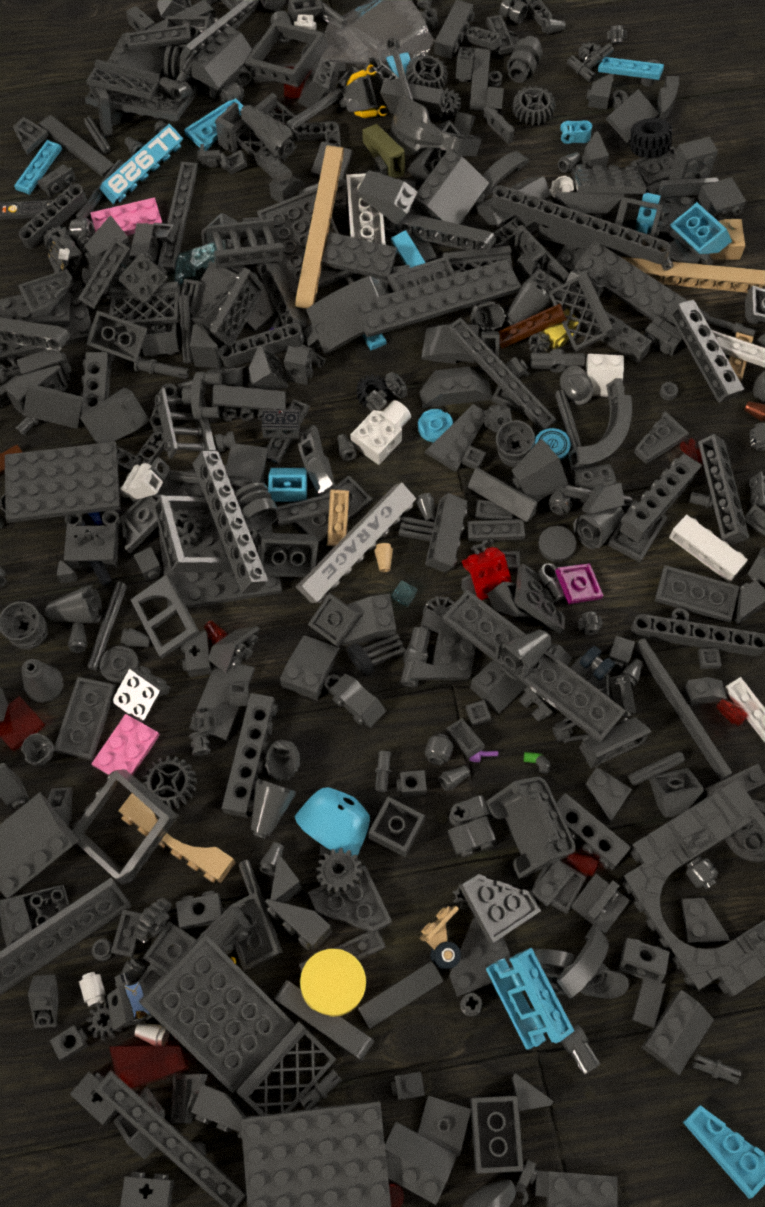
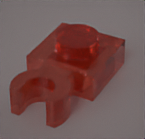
(691, 451)

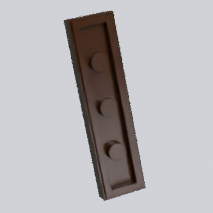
(531, 325)

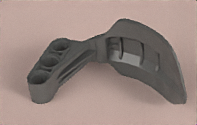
(414, 131)

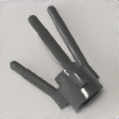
(562, 731)

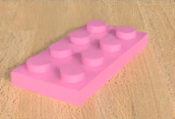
(129, 215)

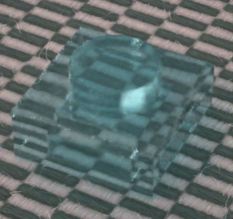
(404, 593)

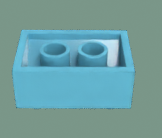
(701, 230)

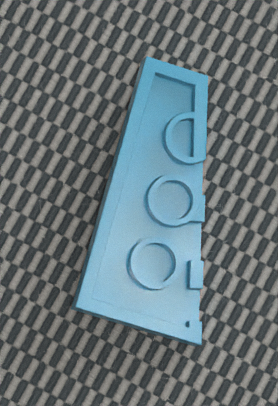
(205, 130)
(735, 1155)

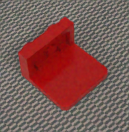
(487, 570)

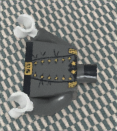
(64, 255)

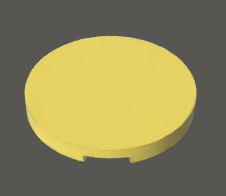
(333, 982)

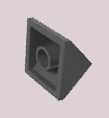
(204, 349)
(285, 882)

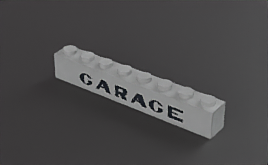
(356, 543)

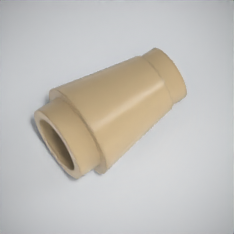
(384, 556)

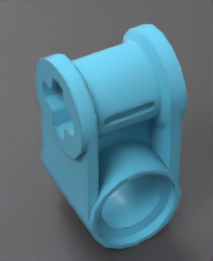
(578, 131)

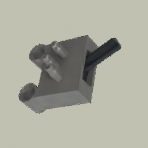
(93, 545)

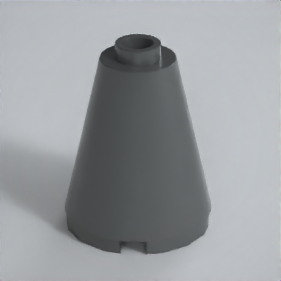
(527, 303)
(597, 527)
(76, 607)
(523, 653)
(41, 681)
(269, 806)

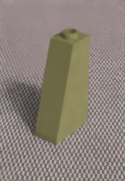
(382, 145)

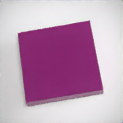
(579, 583)

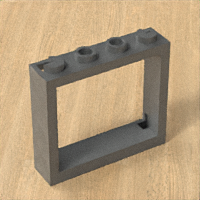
(282, 74)
(170, 538)
(166, 820)

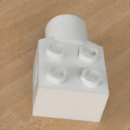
(381, 431)

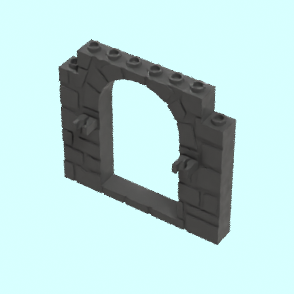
(673, 846)

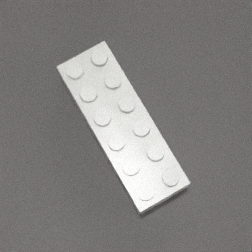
(365, 220)

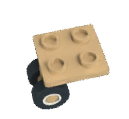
(443, 953)

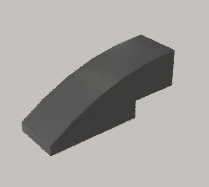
(667, 96)

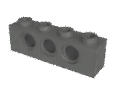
(95, 362)
(600, 833)

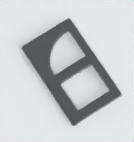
(165, 589)

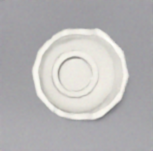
(562, 184)

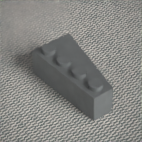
(244, 402)

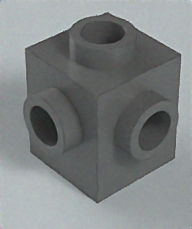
(496, 417)

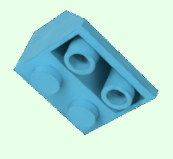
(288, 484)

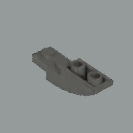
(315, 461)

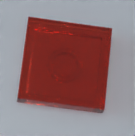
(19, 723)

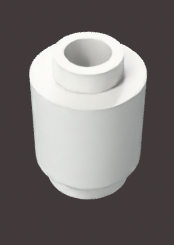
(92, 989)

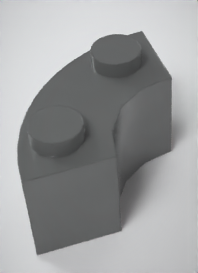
(357, 700)

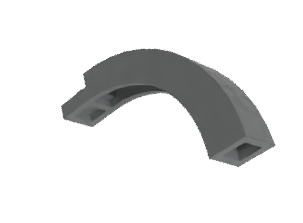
(615, 433)

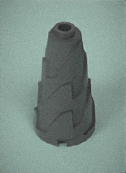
(273, 134)

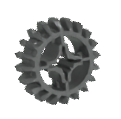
(427, 69)
(534, 105)
(175, 778)

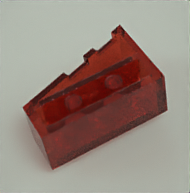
(147, 1064)

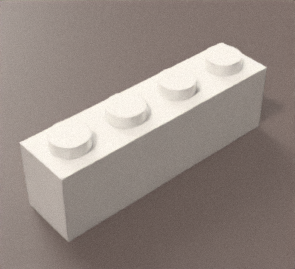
(708, 548)

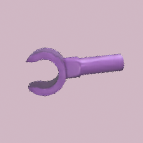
(477, 757)

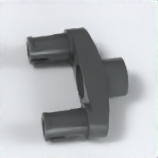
(195, 395)

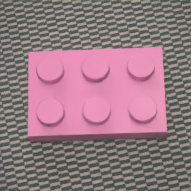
(126, 747)

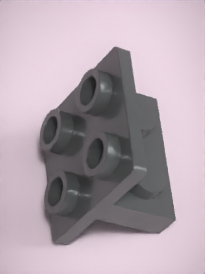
(600, 903)

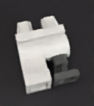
(142, 479)

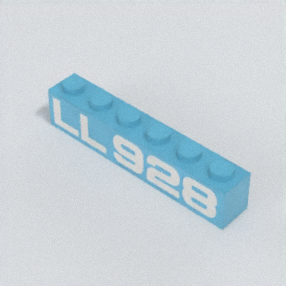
(141, 163)

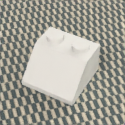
(602, 370)

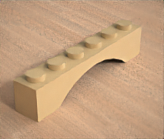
(210, 860)

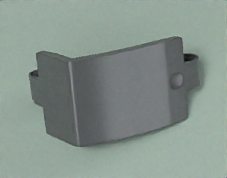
(334, 318)

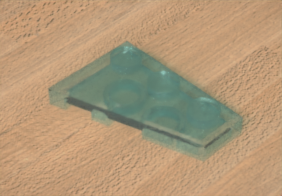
(193, 260)

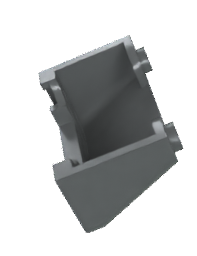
(533, 824)

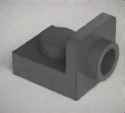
(408, 1086)

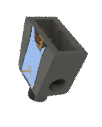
(125, 1004)

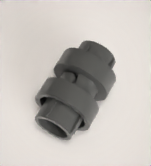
(524, 59)

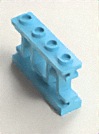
(547, 1011)

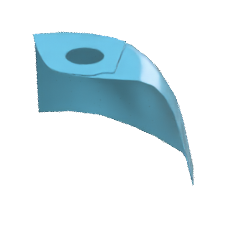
(333, 826)

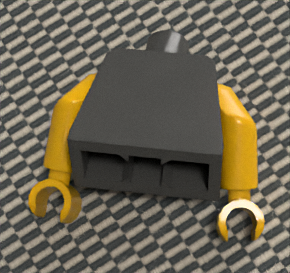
(360, 95)

